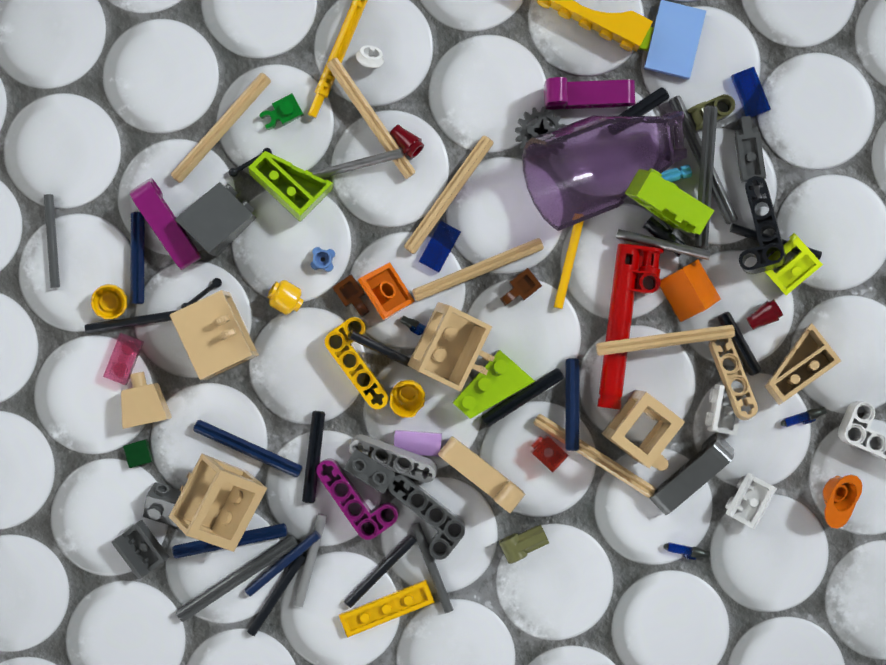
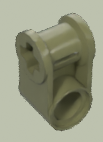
(698, 110)

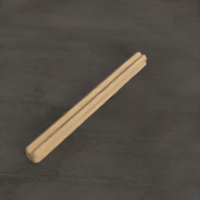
(369, 115)
(221, 127)
(448, 194)
(478, 269)
(665, 340)
(597, 457)

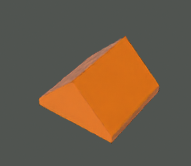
(386, 291)
(689, 291)

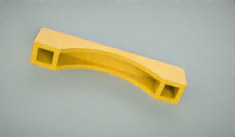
(625, 27)

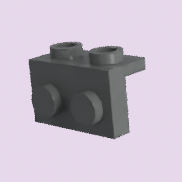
(160, 503)
(140, 549)

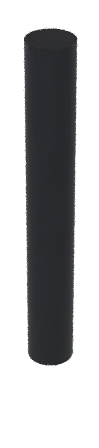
(379, 348)

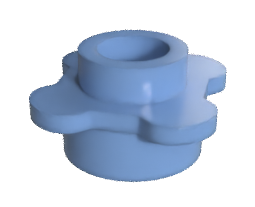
(318, 253)

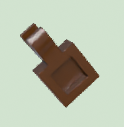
(523, 286)
(350, 293)

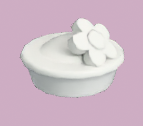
(370, 56)

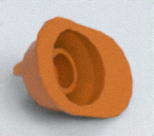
(840, 499)

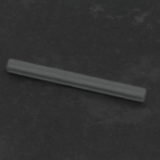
(695, 144)
(706, 166)
(236, 578)

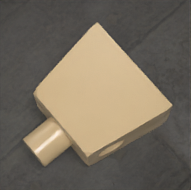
(143, 403)

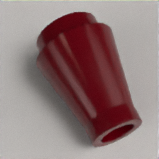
(410, 143)
(765, 314)

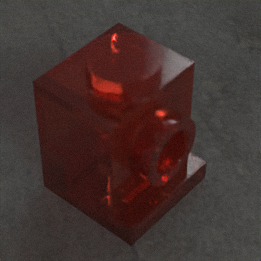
(557, 457)

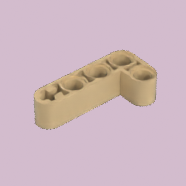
(482, 474)

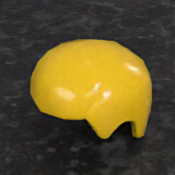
(109, 301)
(407, 398)

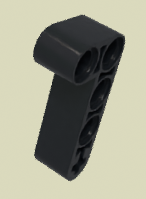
(761, 224)

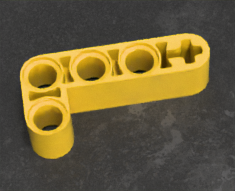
(360, 366)

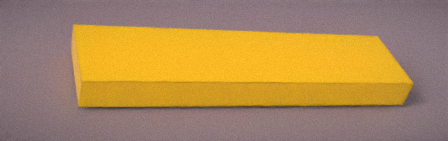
(386, 608)

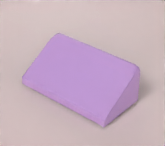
(418, 442)

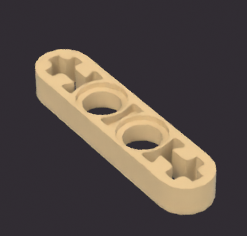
(735, 375)

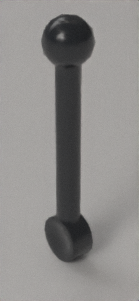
(234, 171)
(215, 283)

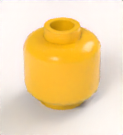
(285, 297)

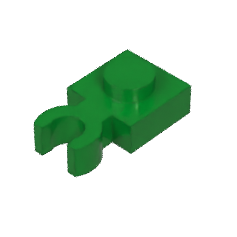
(285, 111)

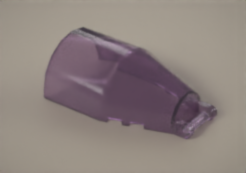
(591, 163)

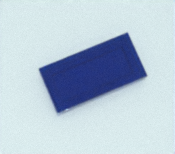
(750, 92)
(439, 246)

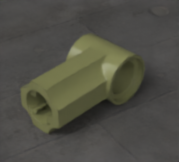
(519, 545)

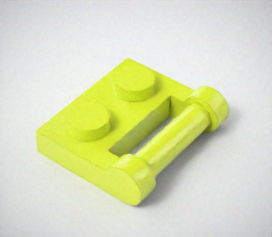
(796, 269)

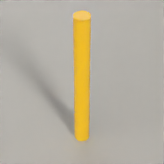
(568, 265)

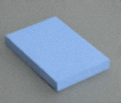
(675, 39)

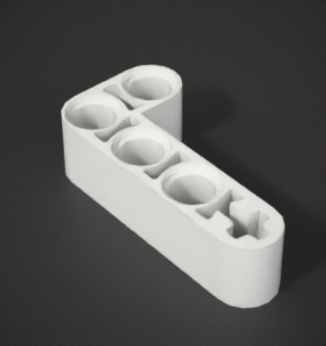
(862, 428)

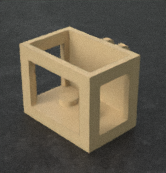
(214, 335)
(451, 346)
(658, 438)
(217, 502)

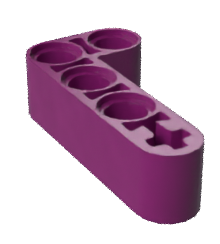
(588, 94)
(162, 221)
(353, 496)

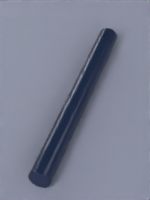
(282, 563)

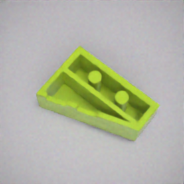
(291, 186)
(668, 202)
(487, 390)

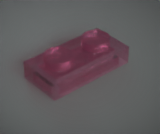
(123, 359)

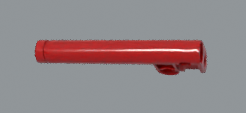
(626, 282)

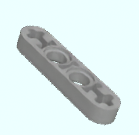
(395, 454)

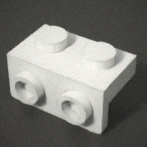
(722, 417)
(750, 500)

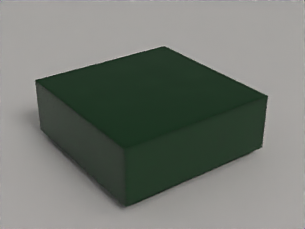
(138, 453)

